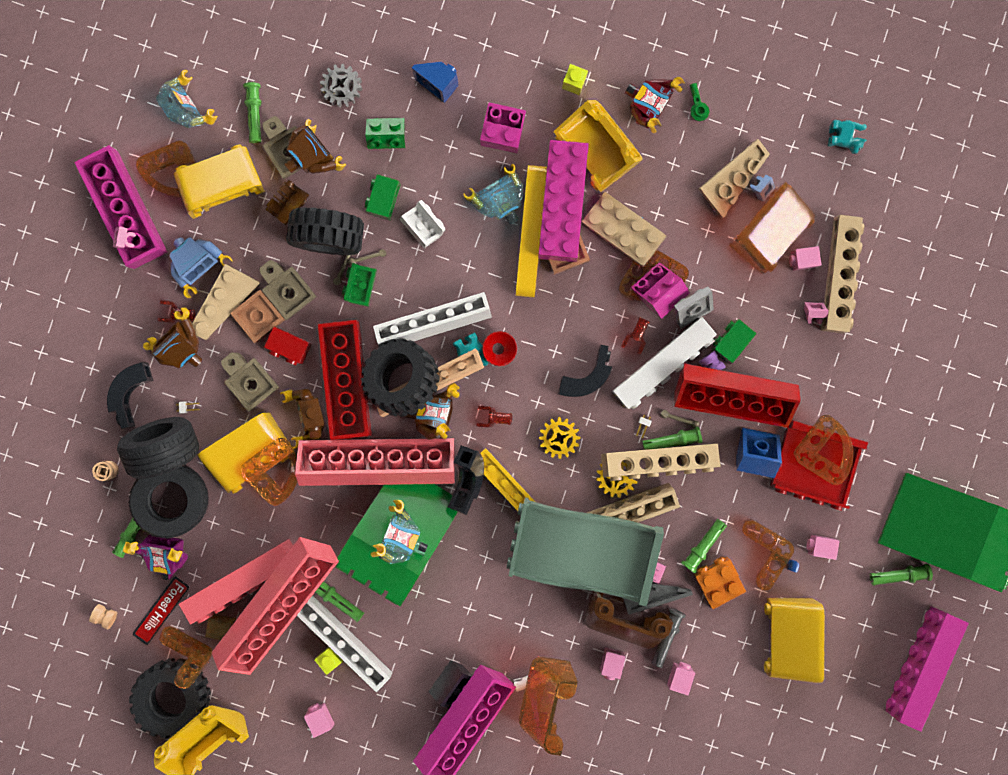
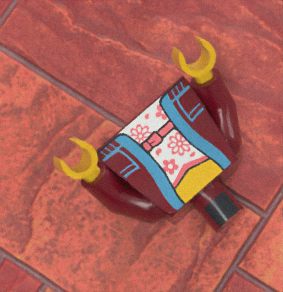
(651, 100)

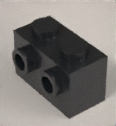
(450, 684)

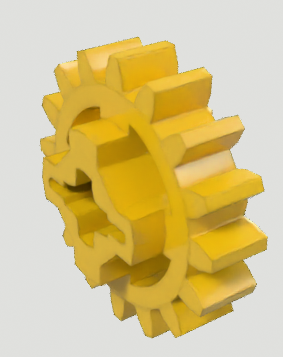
(571, 433)
(615, 485)

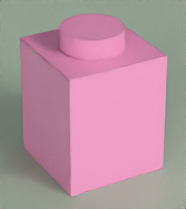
(805, 258)
(822, 547)
(612, 664)
(681, 678)
(318, 719)

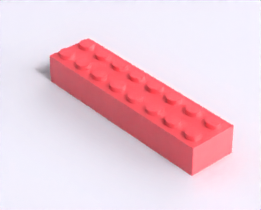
(375, 462)
(274, 606)

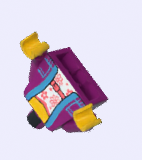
(159, 554)

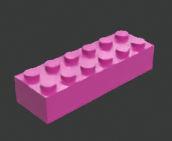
(563, 201)
(121, 205)
(926, 668)
(464, 722)

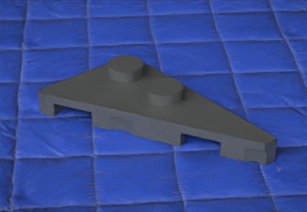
(658, 595)

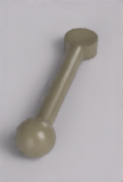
(382, 253)
(337, 281)
(664, 414)

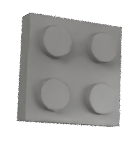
(694, 307)

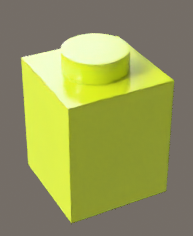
(574, 79)
(328, 660)

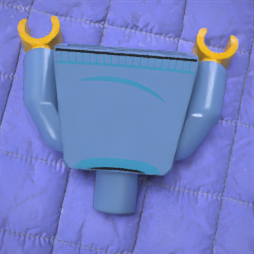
(192, 260)

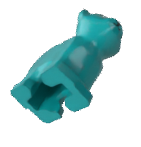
(845, 135)
(473, 343)

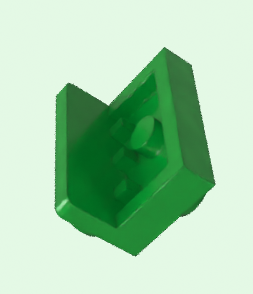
(385, 133)
(359, 284)

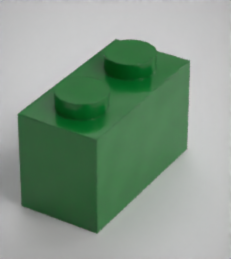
(382, 197)
(733, 341)

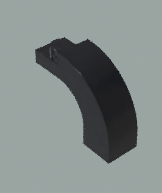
(580, 387)
(121, 390)
(470, 479)

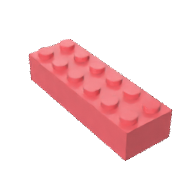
(234, 585)

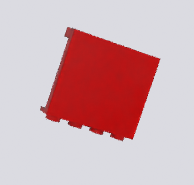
(805, 483)

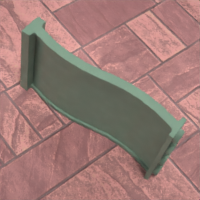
(585, 551)

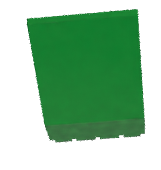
(429, 510)
(949, 531)

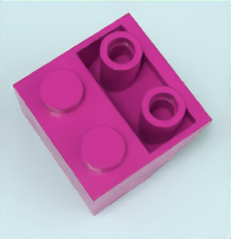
(502, 127)
(660, 290)

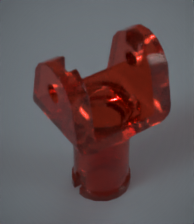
(174, 308)
(637, 334)
(495, 417)

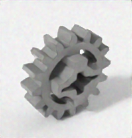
(346, 80)

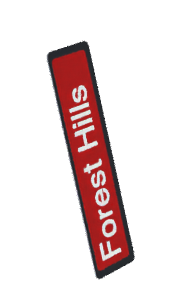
(161, 610)

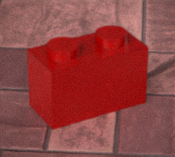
(287, 345)

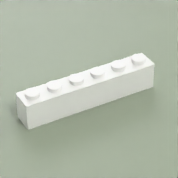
(435, 320)
(664, 363)
(344, 644)

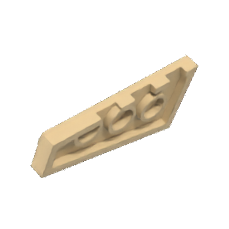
(729, 182)
(225, 296)

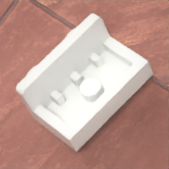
(423, 224)

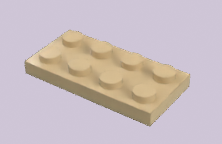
(624, 229)

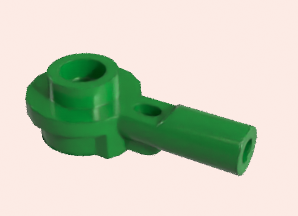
(699, 110)

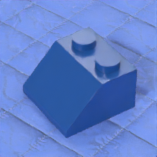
(437, 78)
(759, 453)

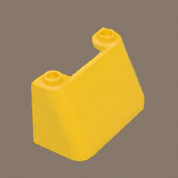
(608, 149)
(217, 180)
(233, 450)
(796, 639)
(198, 739)

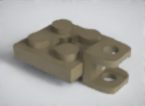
(278, 144)
(279, 282)
(241, 374)

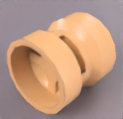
(109, 472)
(103, 616)

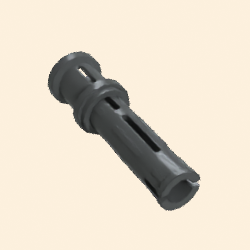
(664, 646)

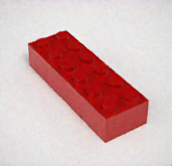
(342, 376)
(736, 395)

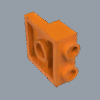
(719, 582)

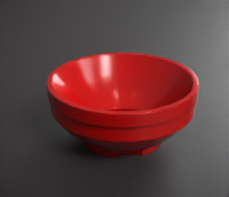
(509, 348)

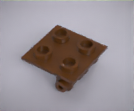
(293, 198)

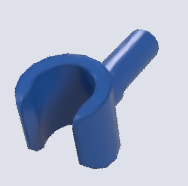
(793, 566)

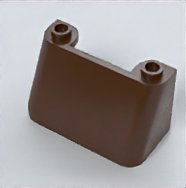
(601, 619)

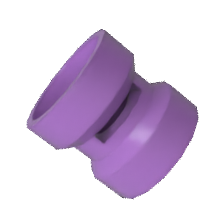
(711, 361)

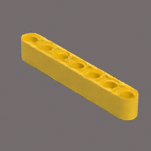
(531, 231)

